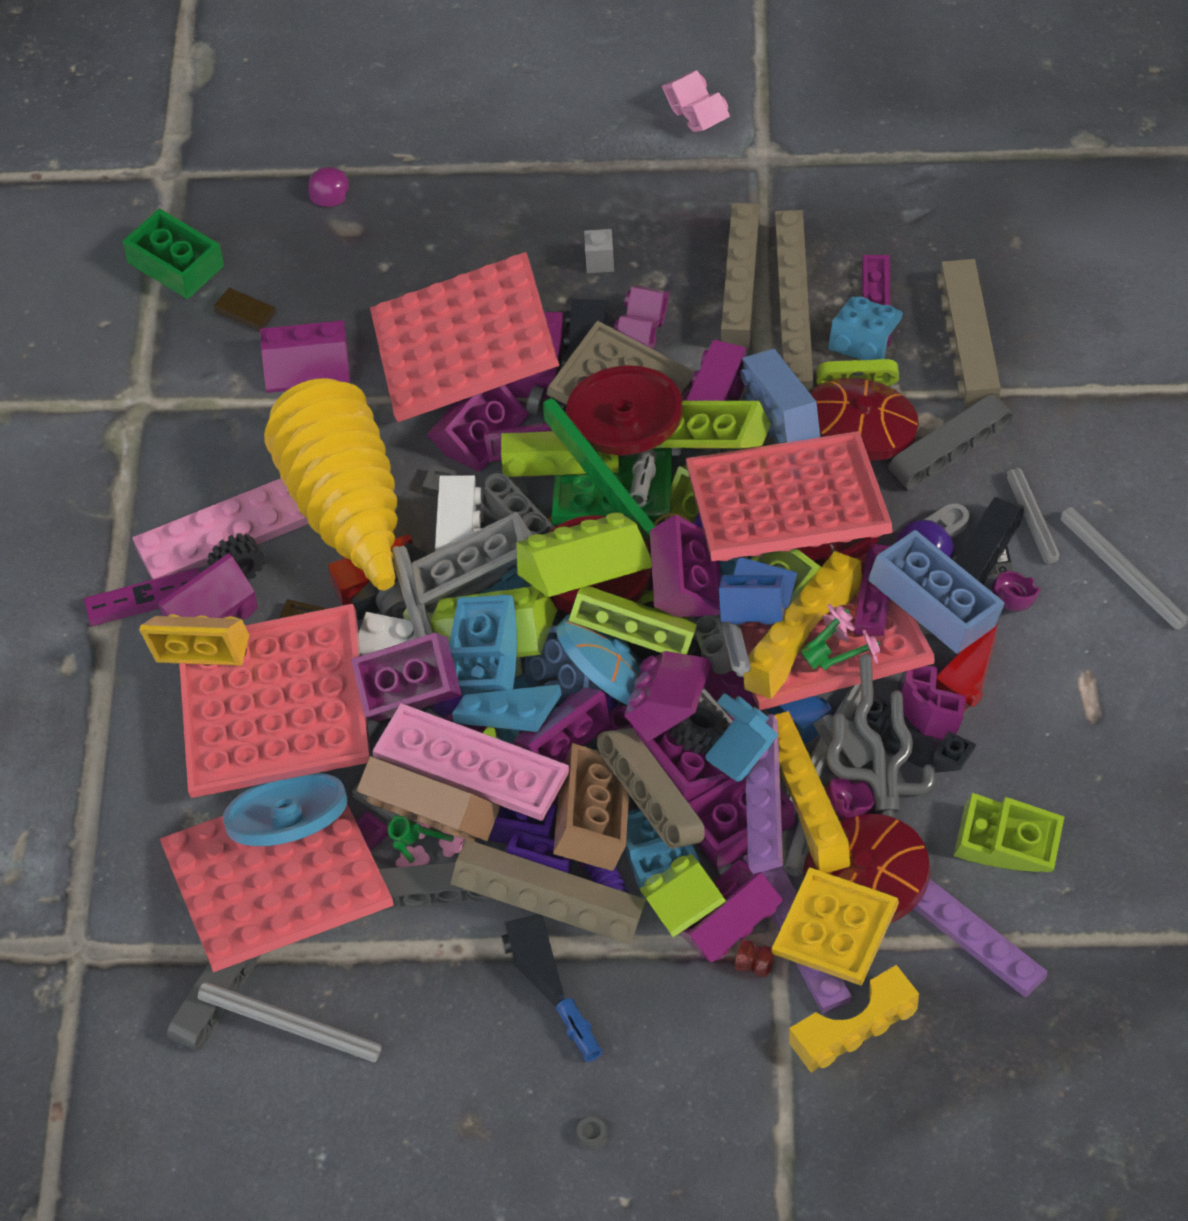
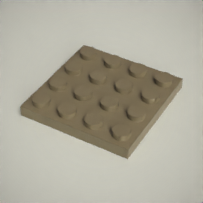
(608, 348)

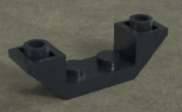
(944, 755)

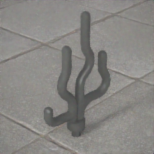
(882, 778)

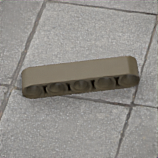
(650, 788)

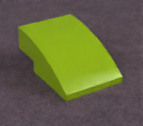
(1008, 834)

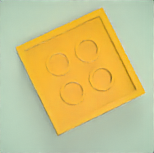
(835, 926)

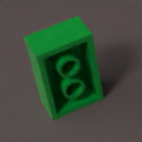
(173, 253)

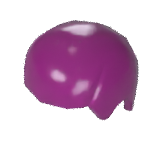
(328, 186)
(1015, 591)
(849, 798)

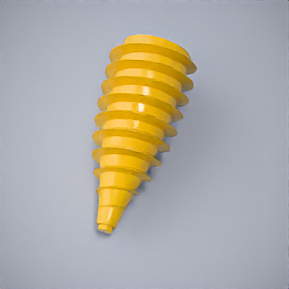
(337, 471)

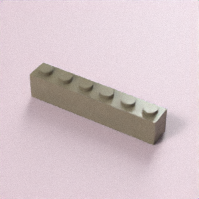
(740, 274)
(969, 331)
(548, 891)

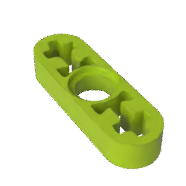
(883, 370)

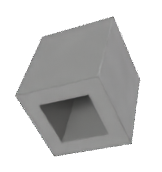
(599, 251)

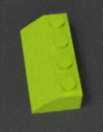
(720, 425)
(582, 554)
(533, 617)

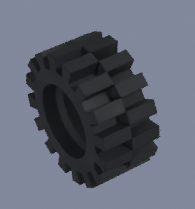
(244, 551)
(700, 729)

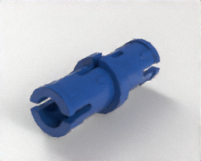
(579, 1030)

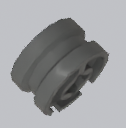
(391, 602)

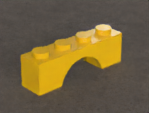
(822, 1039)

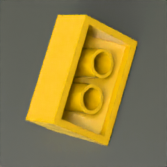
(196, 639)

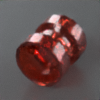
(754, 958)

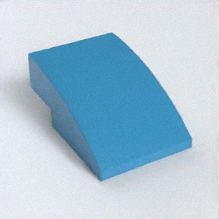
(484, 643)
(646, 849)

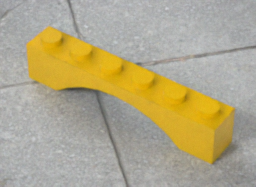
(774, 655)
(818, 819)

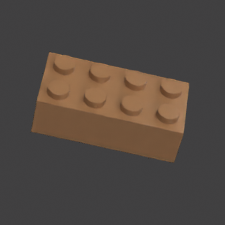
(427, 801)
(591, 811)

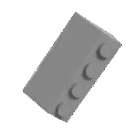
(469, 560)

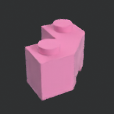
(690, 97)

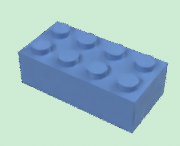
(782, 397)
(936, 591)

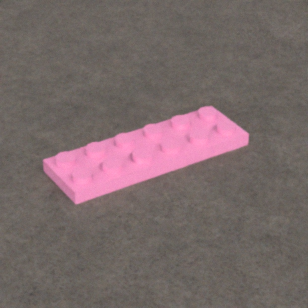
(188, 540)
(471, 761)

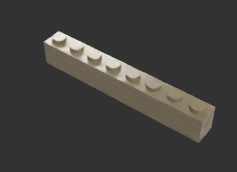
(793, 295)

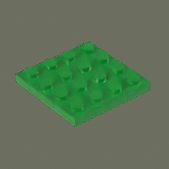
(578, 495)

